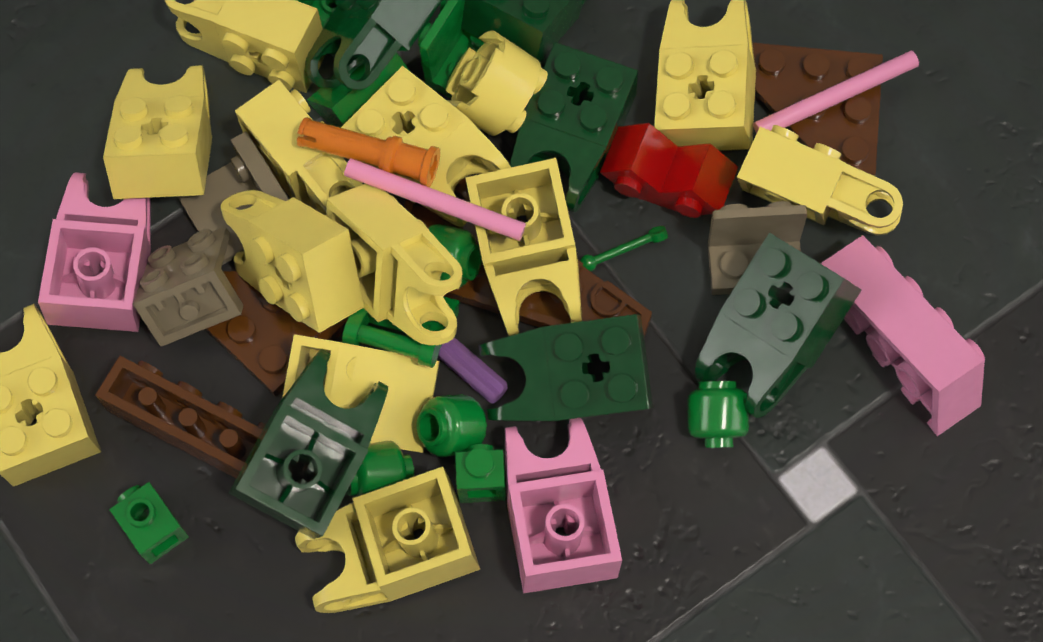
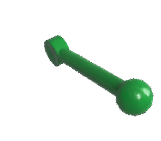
(654, 235)

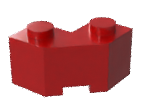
(658, 171)

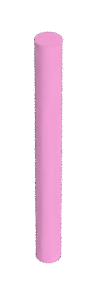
(840, 92)
(434, 199)

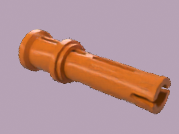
(389, 154)

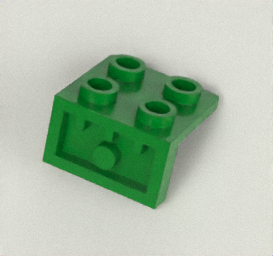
(444, 45)

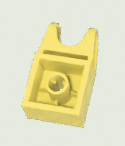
(254, 35)
(706, 79)
(426, 119)
(159, 137)
(302, 172)
(816, 177)
(547, 251)
(295, 257)
(398, 263)
(40, 386)
(380, 546)

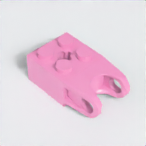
(89, 243)
(555, 494)

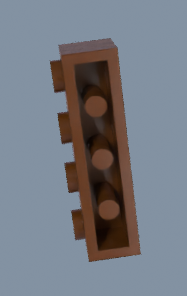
(179, 415)

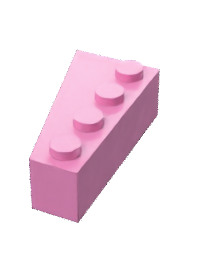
(911, 335)

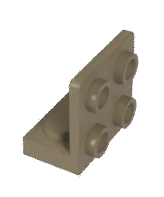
(243, 173)
(740, 231)
(186, 288)

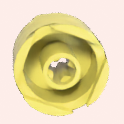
(495, 84)

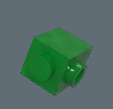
(148, 522)

